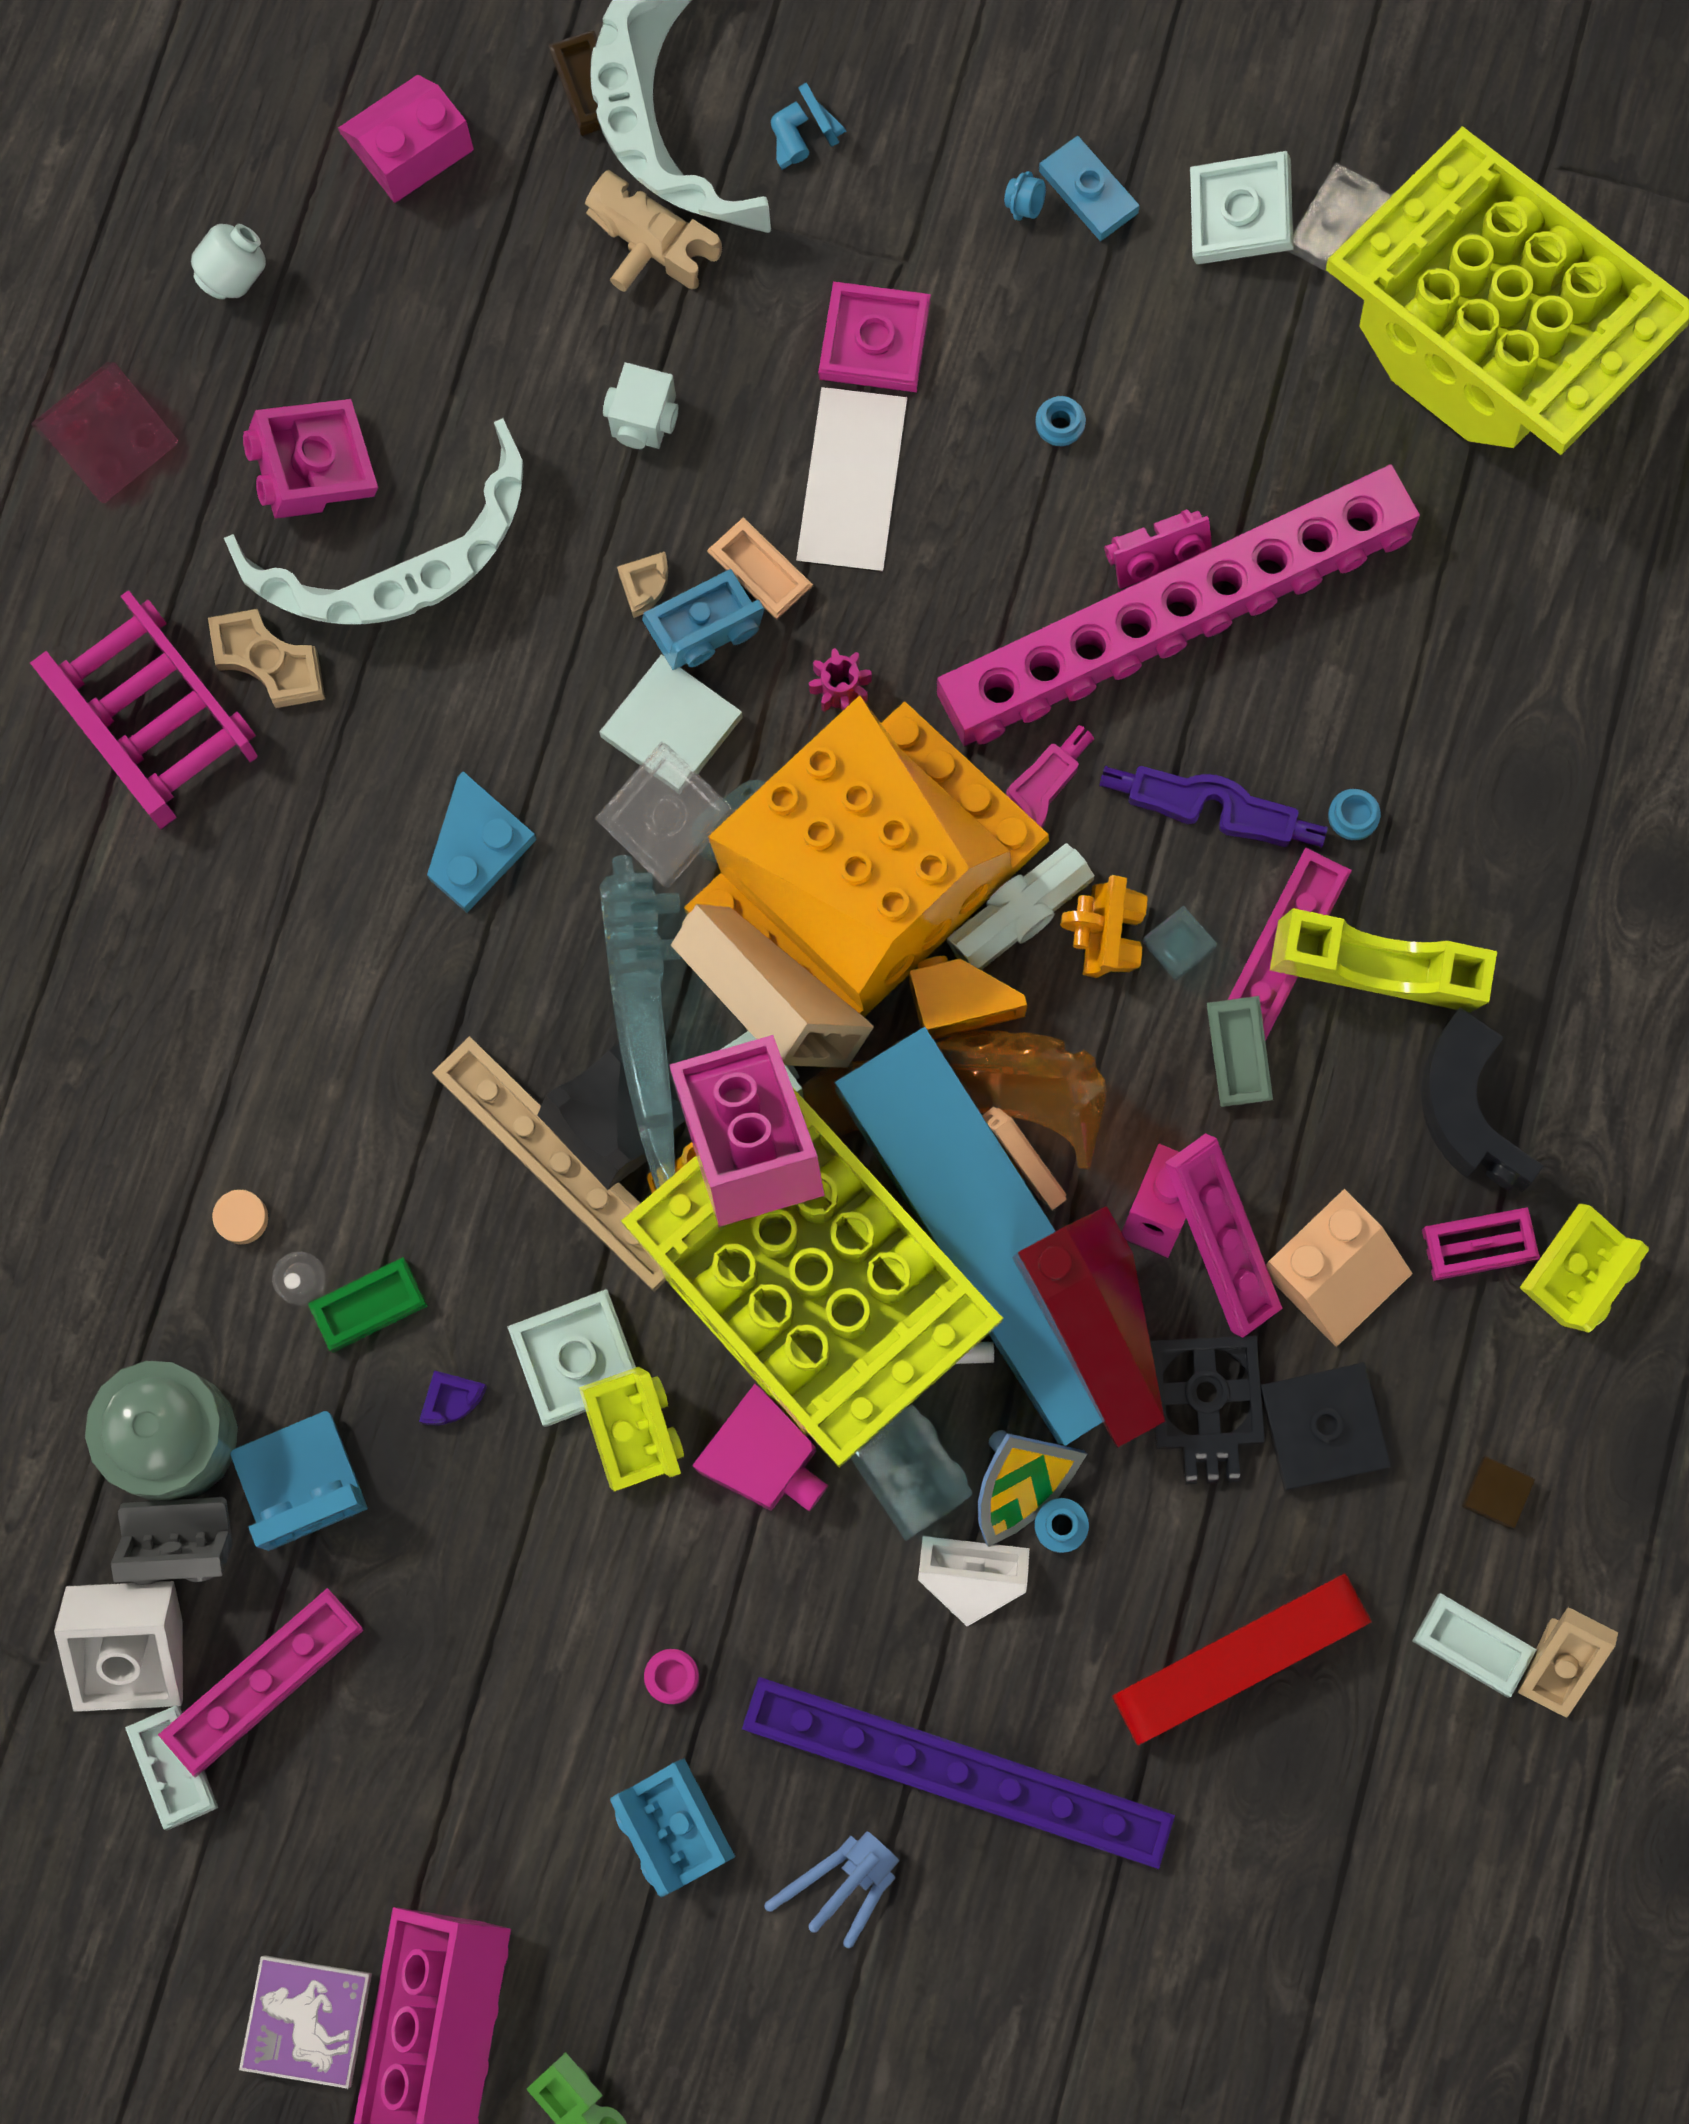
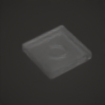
(664, 814)

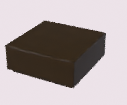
(1498, 1492)

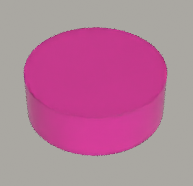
(671, 1676)

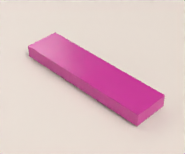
(1311, 888)
(1223, 1235)
(260, 1682)

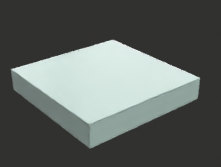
(1241, 208)
(671, 710)
(570, 1350)

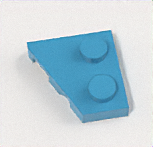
(475, 844)

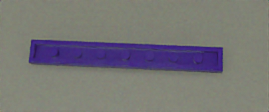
(959, 1772)

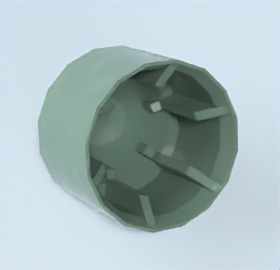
(161, 1432)

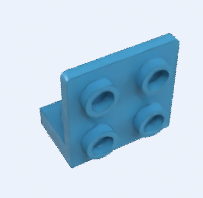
(297, 1481)

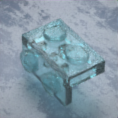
(912, 1473)

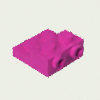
(309, 457)

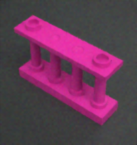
(126, 753)

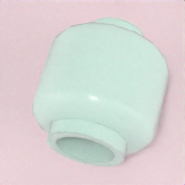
(228, 261)

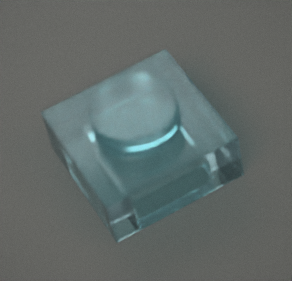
(1179, 943)

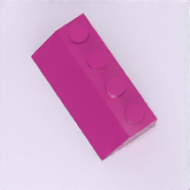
(432, 2020)

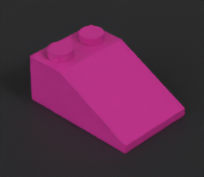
(747, 1130)

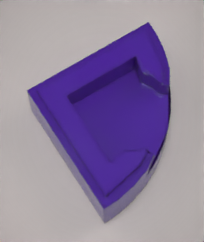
(450, 1399)

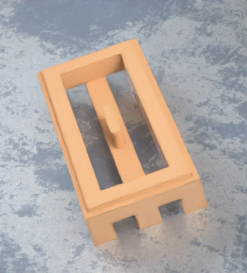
(1025, 1157)

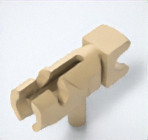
(650, 233)

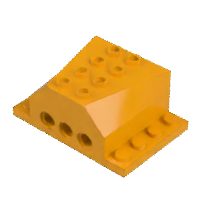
(868, 851)

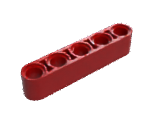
(1241, 1659)

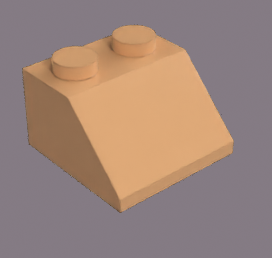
(1339, 1268)

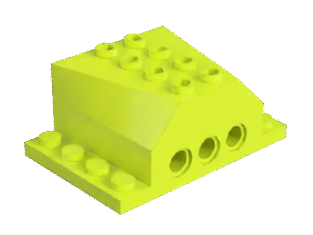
(1503, 301)
(822, 1301)

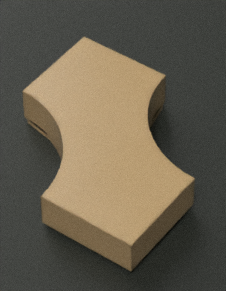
(285, 669)

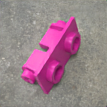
(1142, 556)

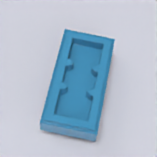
(1089, 188)

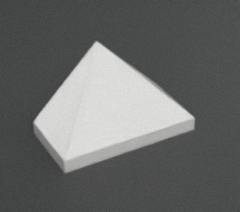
(972, 1576)

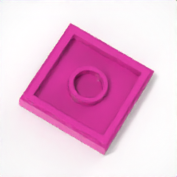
(874, 336)

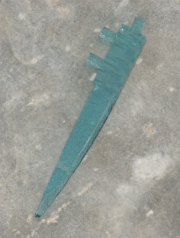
(635, 979)

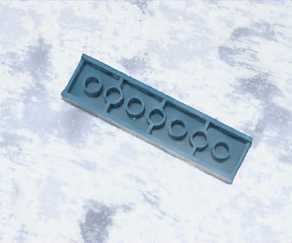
(969, 1206)

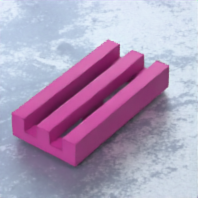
(1437, 1253)

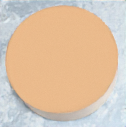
(240, 1217)

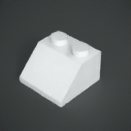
(121, 1646)

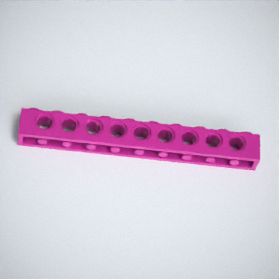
(1374, 498)

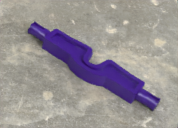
(1240, 815)

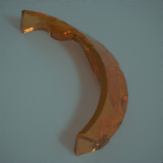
(1016, 1072)

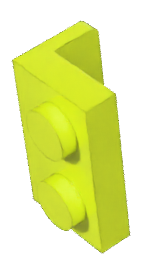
(1584, 1270)
(631, 1427)

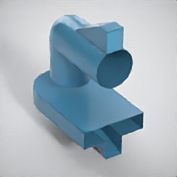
(790, 145)

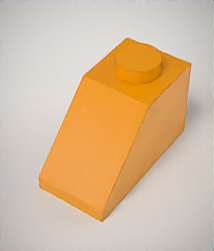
(961, 997)

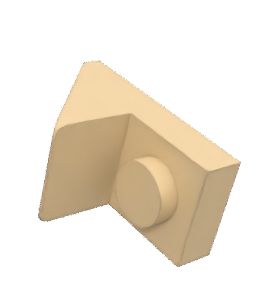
(1567, 1661)

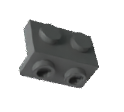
(172, 1540)

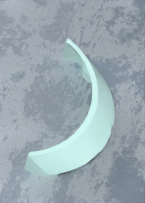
(623, 89)
(410, 584)

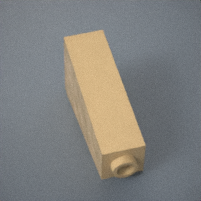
(770, 989)

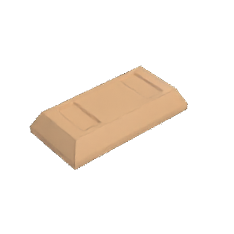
(760, 568)

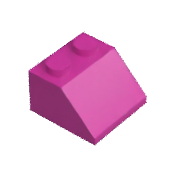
(408, 136)

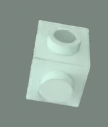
(641, 407)

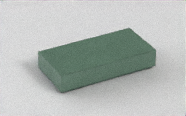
(1240, 1051)

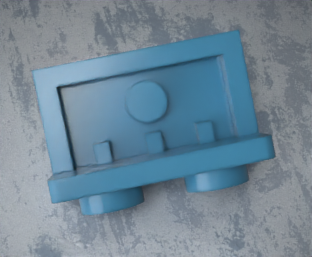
(703, 620)
(671, 1828)

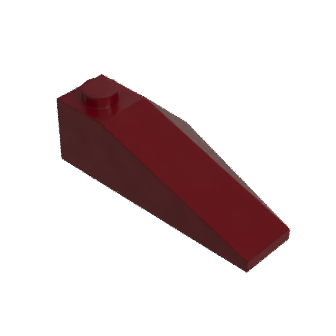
(1095, 1308)

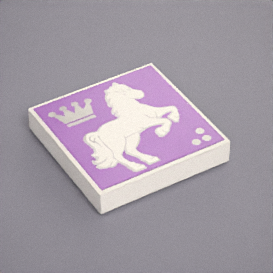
(305, 2021)

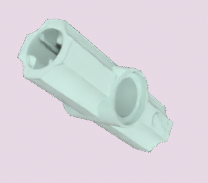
(1021, 908)

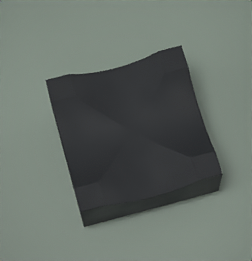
(598, 1119)

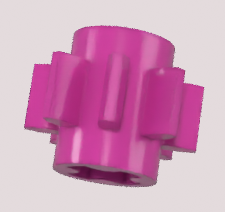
(837, 668)

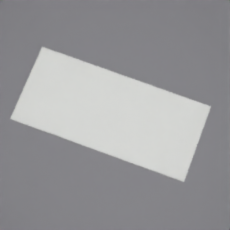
(852, 479)

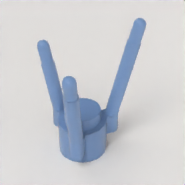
(866, 1864)

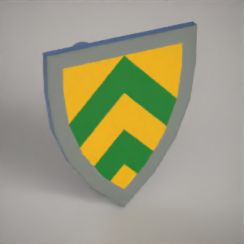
(1021, 1481)

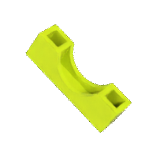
(1424, 972)

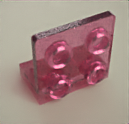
(106, 431)

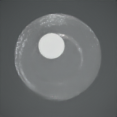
(299, 1278)

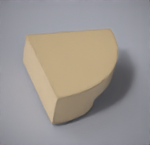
(644, 582)

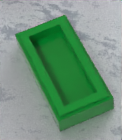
(367, 1305)

